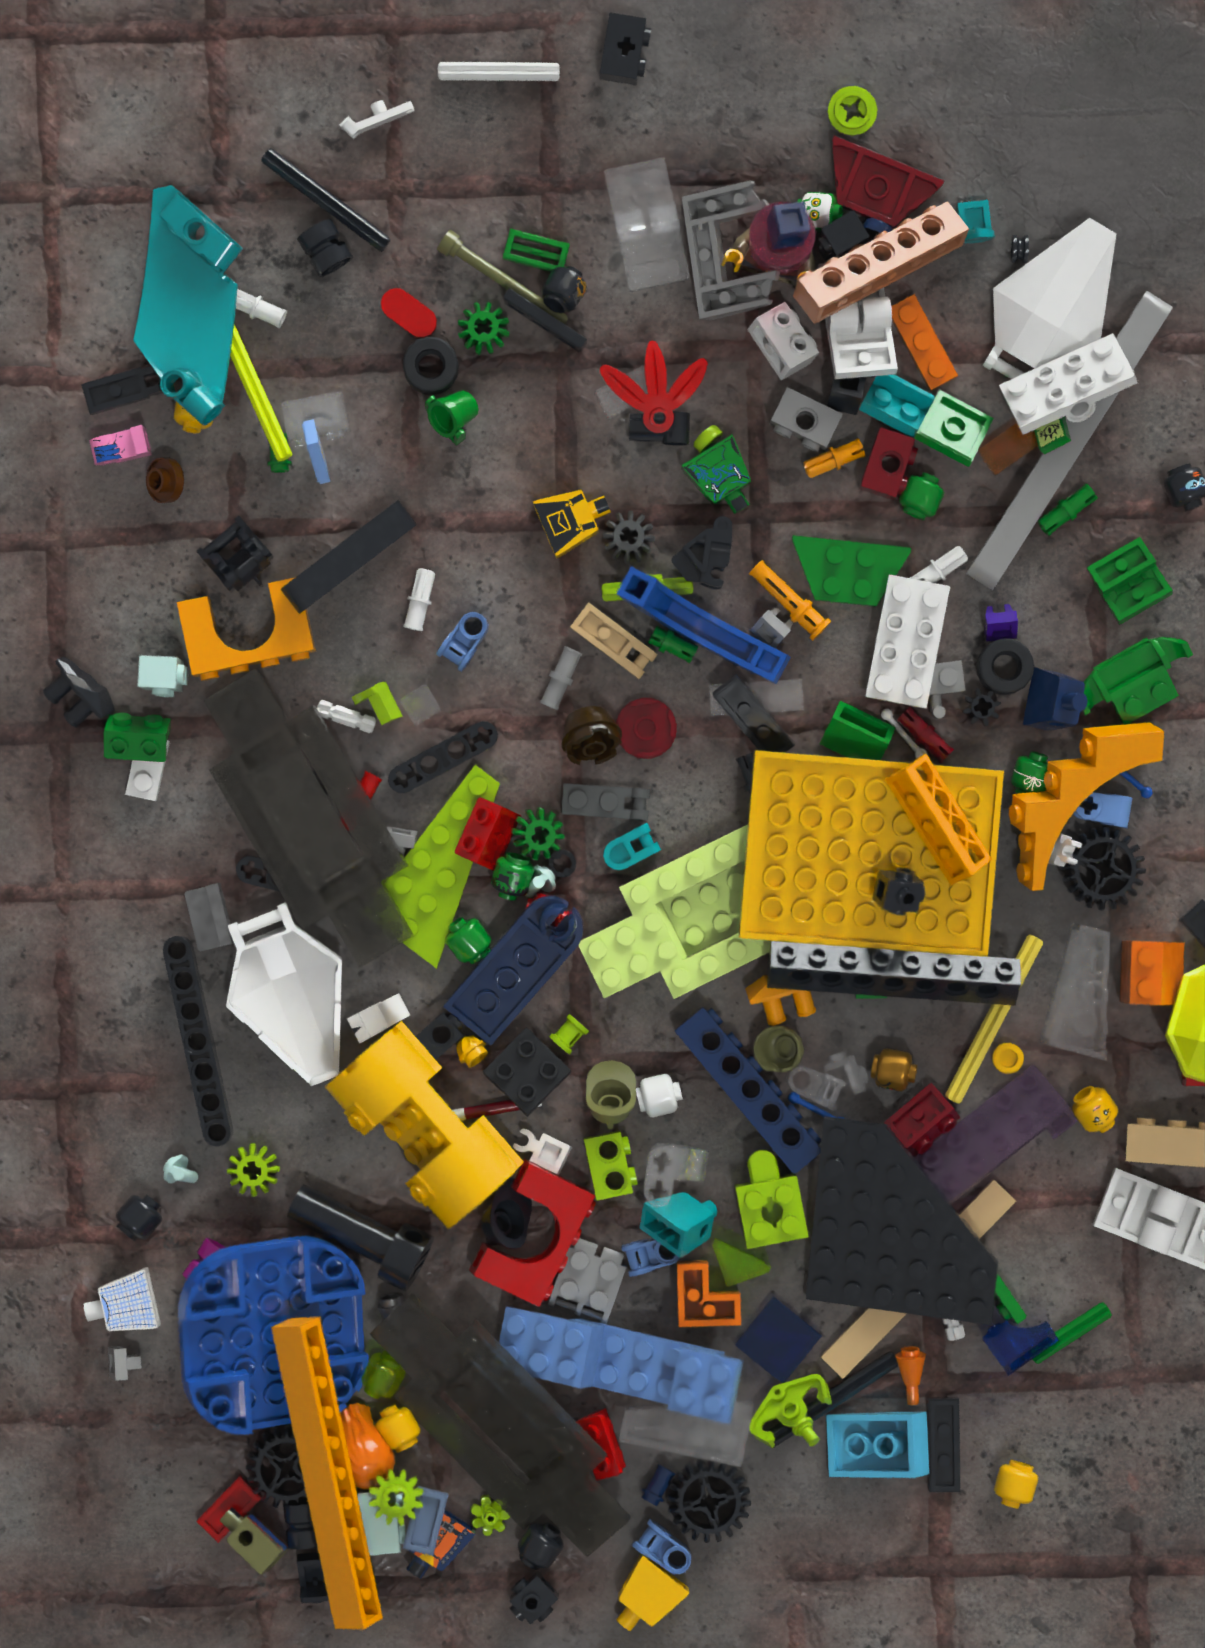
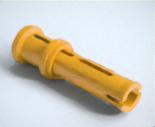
(762, 572)

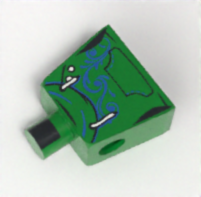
(720, 474)

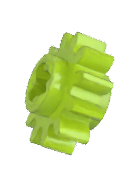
(395, 1509)

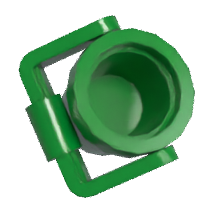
(451, 414)

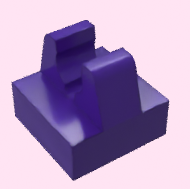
(1001, 625)

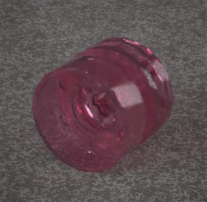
(784, 259)

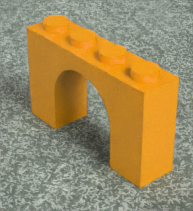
(210, 655)

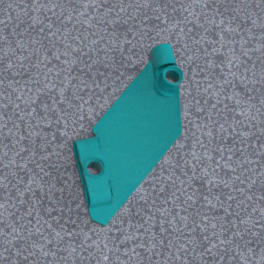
(188, 304)

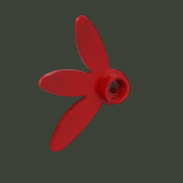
(656, 383)

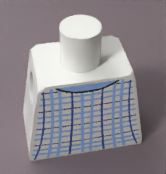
(126, 1303)

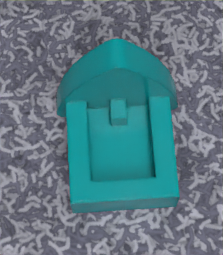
(977, 218)

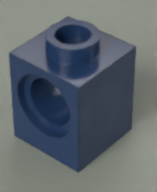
(788, 225)

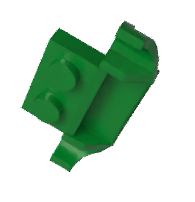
(1136, 678)

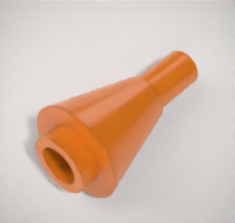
(911, 1365)

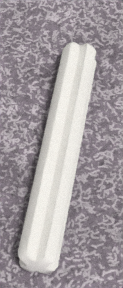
(498, 71)

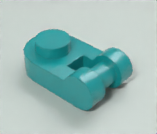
(620, 853)

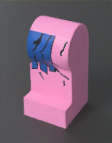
(121, 446)

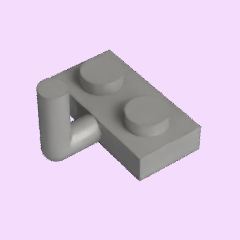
(946, 679)

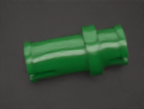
(672, 644)

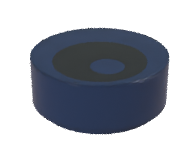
(875, 226)

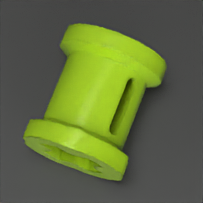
(568, 1034)

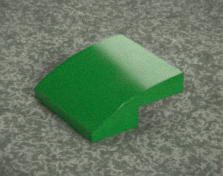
(1129, 580)

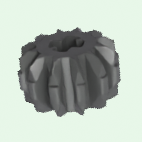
(625, 547)

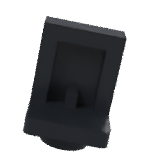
(311, 1578)

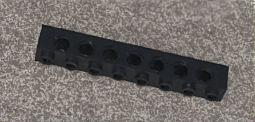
(893, 973)

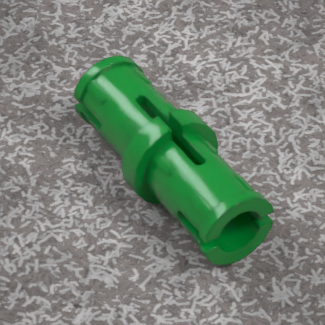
(1067, 509)

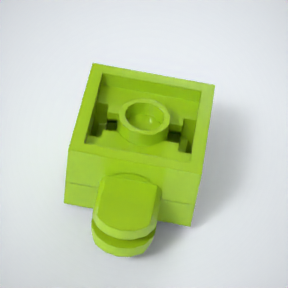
(770, 1203)

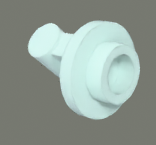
(542, 879)
(176, 1170)

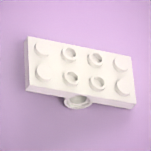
(862, 338)
(1068, 385)
(907, 641)
(1153, 1217)

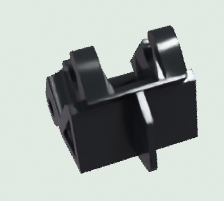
(706, 553)
(244, 564)

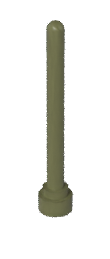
(453, 246)

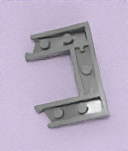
(702, 215)

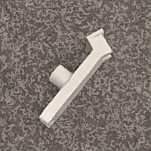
(380, 117)

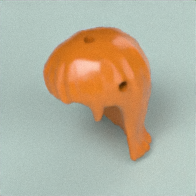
(366, 1446)

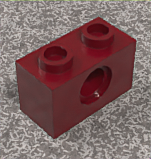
(892, 445)

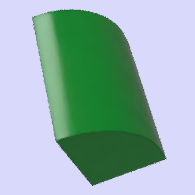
(856, 733)

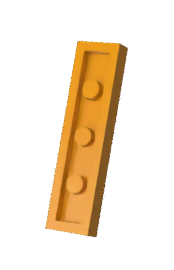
(935, 823)

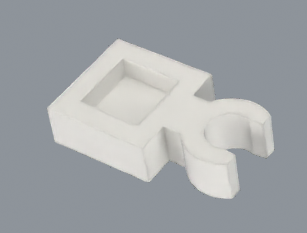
(1063, 851)
(546, 1152)

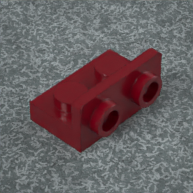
(923, 1120)

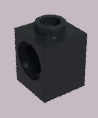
(426, 1035)

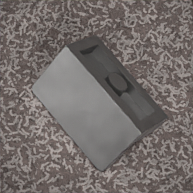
(209, 917)

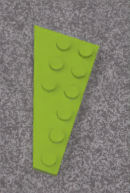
(436, 876)

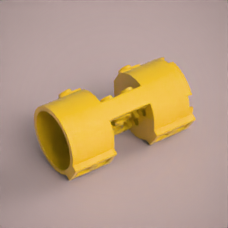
(454, 1161)

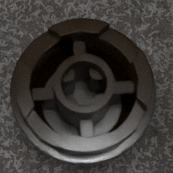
(590, 735)

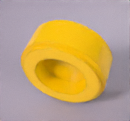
(1007, 1058)

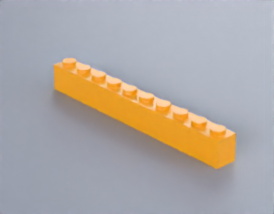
(327, 1472)

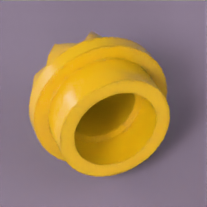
(471, 1050)

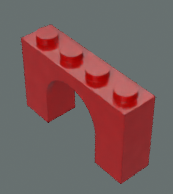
(533, 1276)

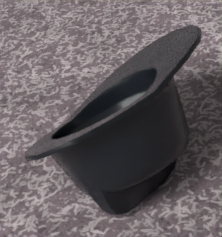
(507, 1217)

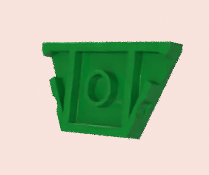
(847, 569)

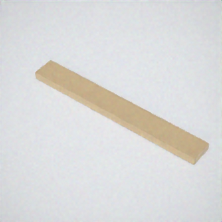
(876, 1323)

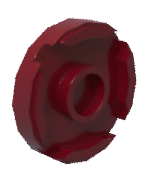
(646, 728)

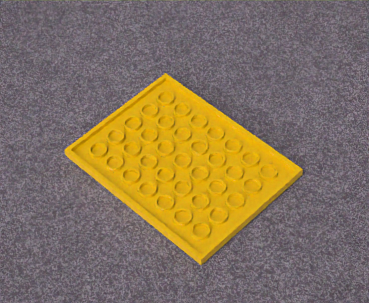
(826, 831)

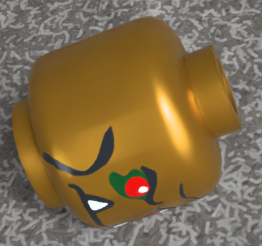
(893, 1069)

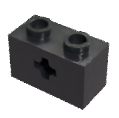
(623, 30)
(841, 236)

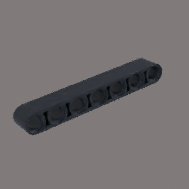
(196, 1056)

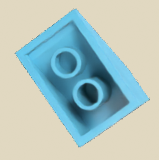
(878, 1444)

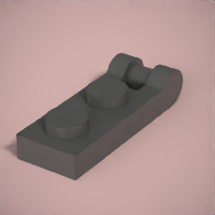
(604, 801)

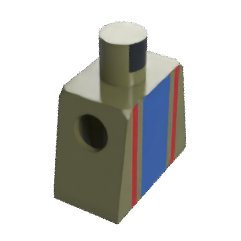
(266, 1546)

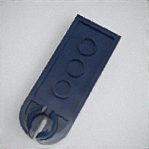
(516, 968)

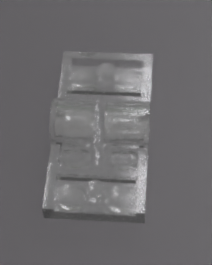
(647, 224)

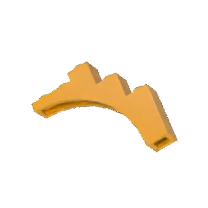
(1069, 782)

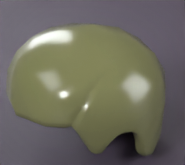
(778, 1049)

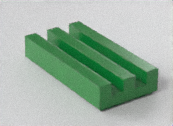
(533, 251)

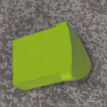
(381, 701)

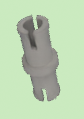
(561, 678)

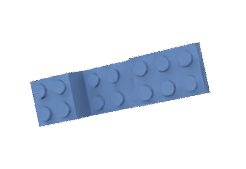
(623, 1361)

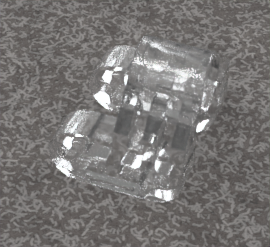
(685, 1164)

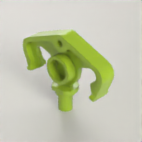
(787, 1405)

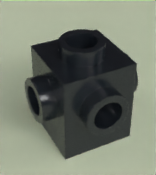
(898, 891)
(537, 1588)

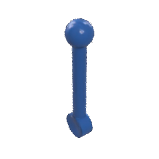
(1146, 792)
(795, 1098)

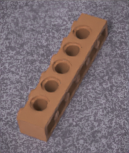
(821, 301)

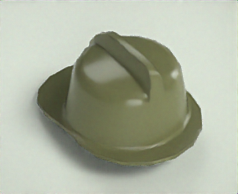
(610, 1092)

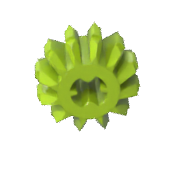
(246, 1177)

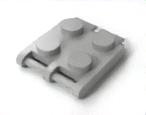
(589, 1280)

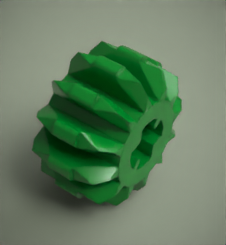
(483, 317)
(527, 830)

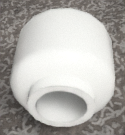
(658, 1095)

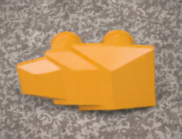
(772, 1004)

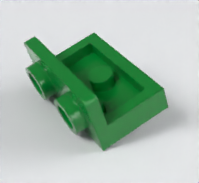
(136, 737)

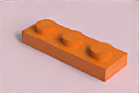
(922, 343)

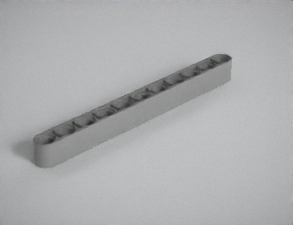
(1055, 465)

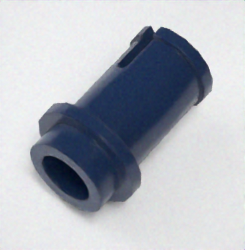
(658, 1485)

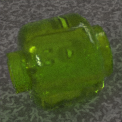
(382, 1376)

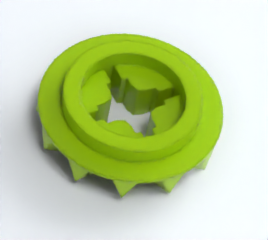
(847, 97)

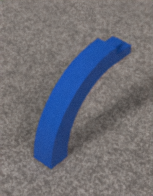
(701, 627)

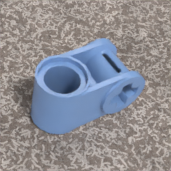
(463, 641)
(1107, 809)
(649, 1256)
(661, 1547)

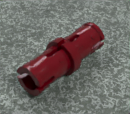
(925, 734)

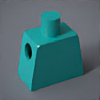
(680, 1223)

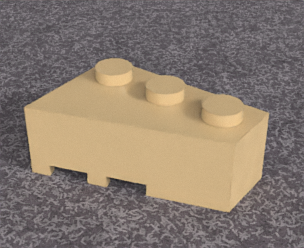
(1166, 1143)

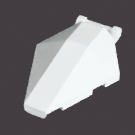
(1054, 300)
(289, 993)

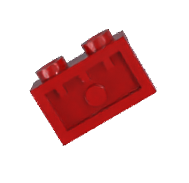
(486, 833)
(601, 1430)

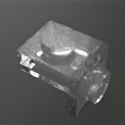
(855, 1074)

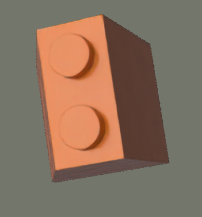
(1150, 972)

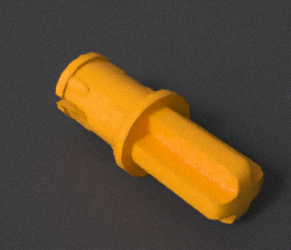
(834, 458)

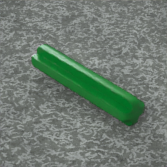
(1076, 1329)

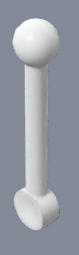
(887, 715)

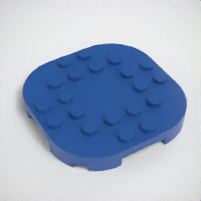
(228, 1317)

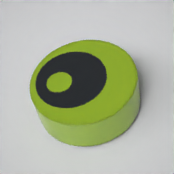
(707, 438)

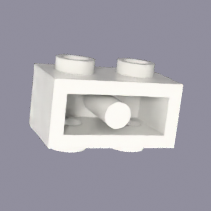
(783, 340)

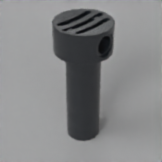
(398, 1252)

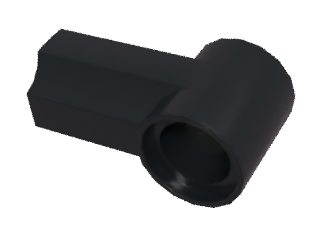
(676, 435)

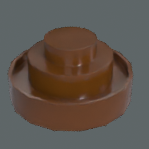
(164, 480)

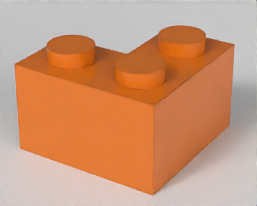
(700, 1306)

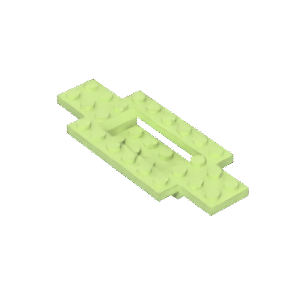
(675, 916)

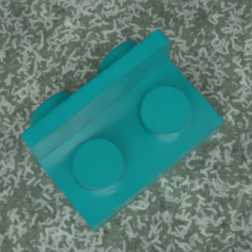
(897, 403)

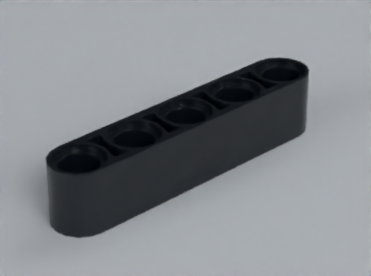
(348, 556)

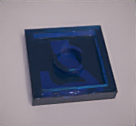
(778, 1339)

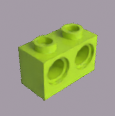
(602, 1166)

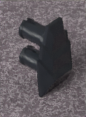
(93, 696)

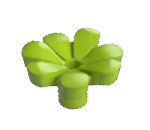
(484, 1511)

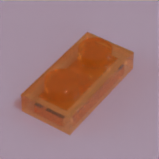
(1007, 448)

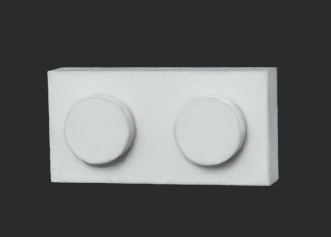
(145, 779)

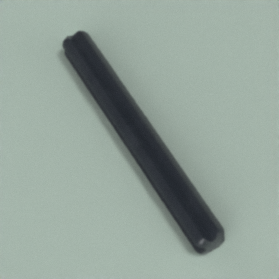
(325, 200)
(842, 1392)

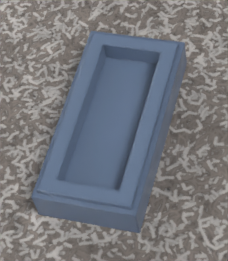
(424, 1529)

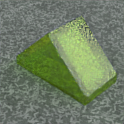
(737, 1264)

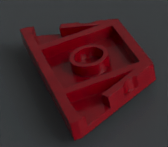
(877, 184)

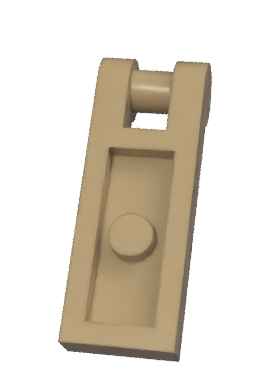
(612, 640)

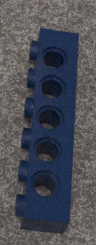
(795, 1155)

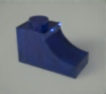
(1017, 1345)

